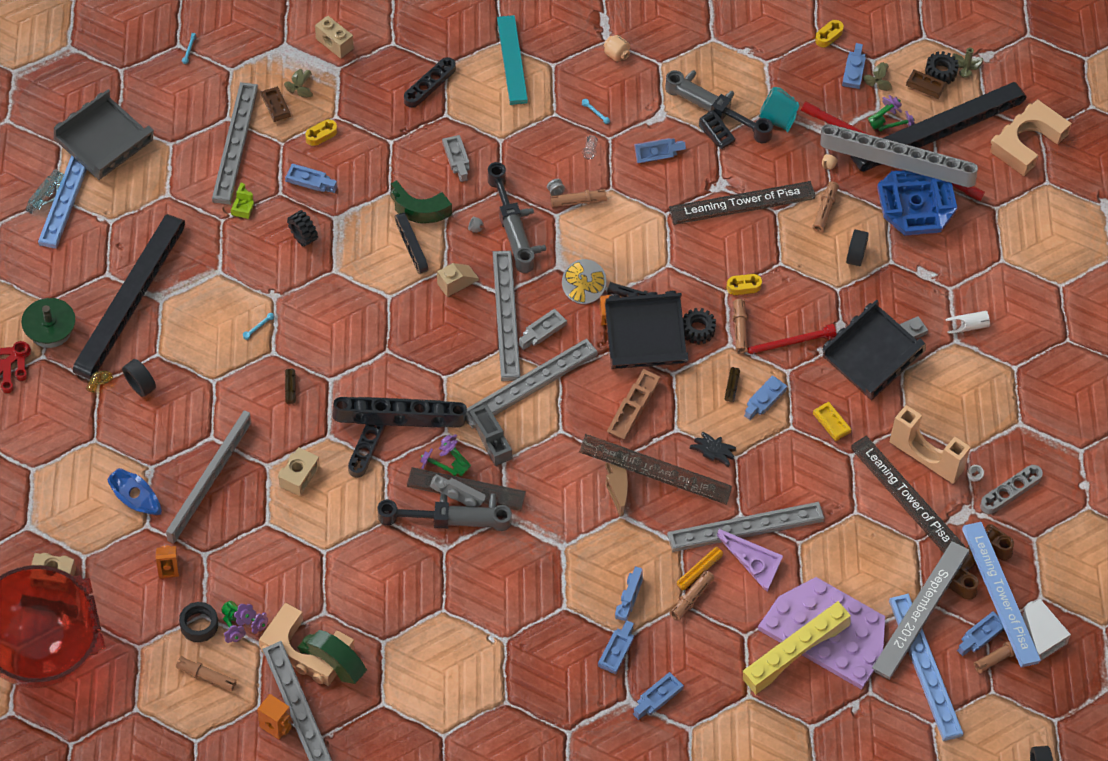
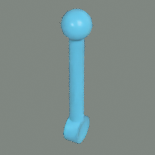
(185, 60)
(585, 102)
(246, 335)

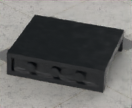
(645, 330)
(872, 350)

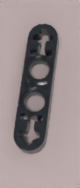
(428, 81)
(411, 243)
(366, 444)

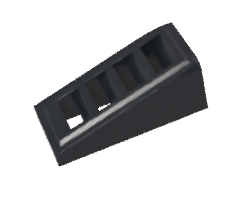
(710, 120)

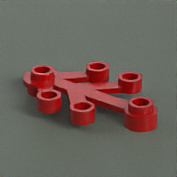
(5, 364)

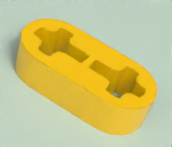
(827, 31)
(321, 132)
(744, 284)

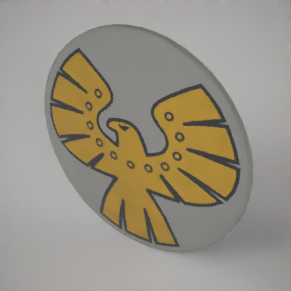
(584, 281)

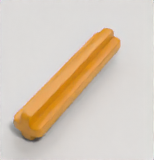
(697, 570)

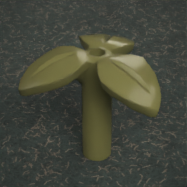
(968, 63)
(879, 72)
(299, 79)

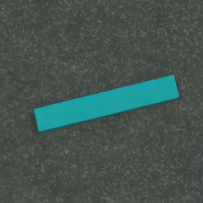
(512, 60)

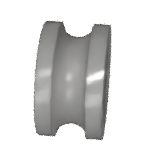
(555, 187)

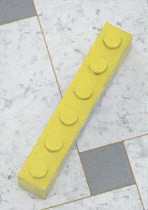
(821, 628)

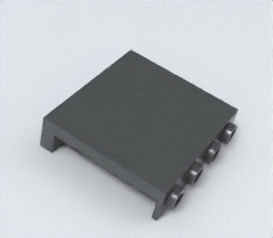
(102, 135)

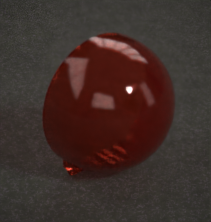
(46, 625)

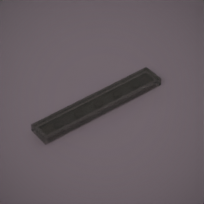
(506, 496)

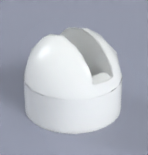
(972, 470)

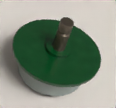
(48, 322)

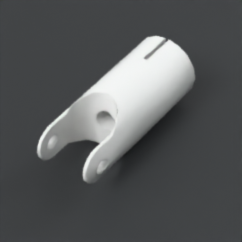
(971, 321)

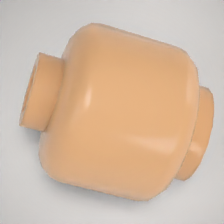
(617, 48)

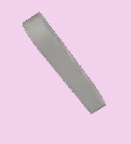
(1009, 487)

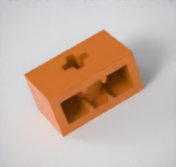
(274, 717)

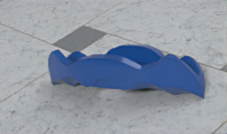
(123, 482)

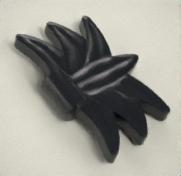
(714, 449)

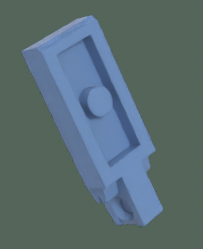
(854, 68)
(657, 149)
(310, 179)
(765, 397)
(629, 596)
(981, 633)
(617, 648)
(658, 695)

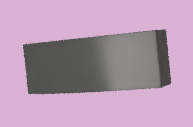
(491, 435)

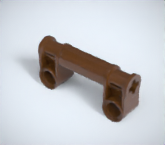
(964, 578)

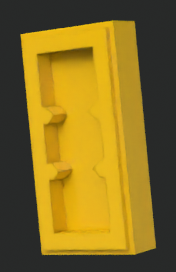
(832, 421)

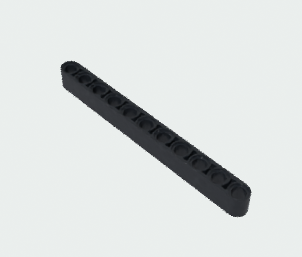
(953, 120)
(129, 296)

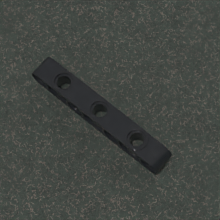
(399, 412)

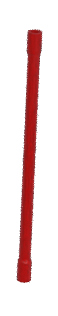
(816, 112)

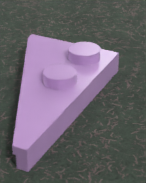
(757, 560)

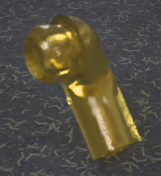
(99, 378)

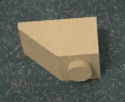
(455, 278)

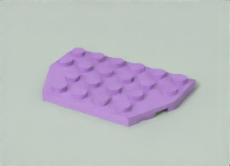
(845, 655)

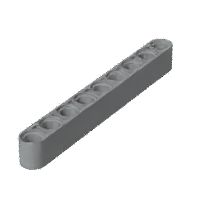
(899, 155)

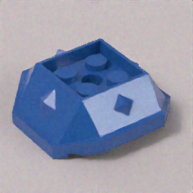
(916, 202)

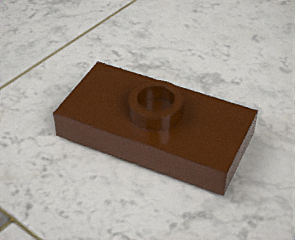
(926, 84)
(275, 104)

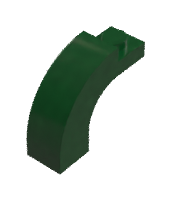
(420, 210)
(335, 653)

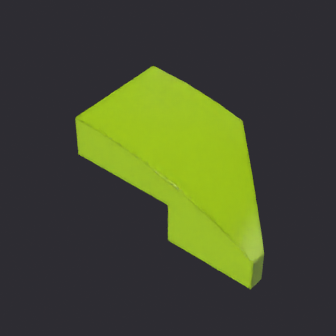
(243, 204)

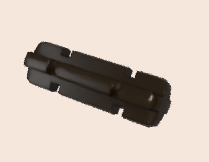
(732, 384)
(290, 386)

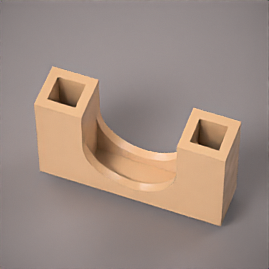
(1035, 118)
(907, 437)
(283, 628)

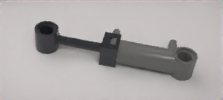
(681, 86)
(510, 218)
(451, 515)

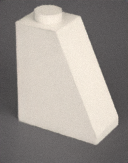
(1044, 628)

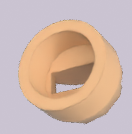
(829, 162)

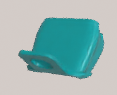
(779, 108)

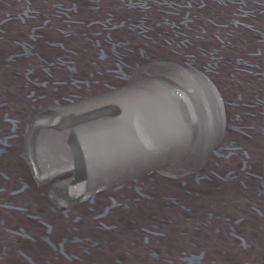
(589, 151)

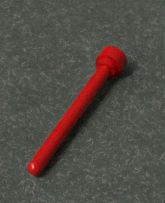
(828, 331)

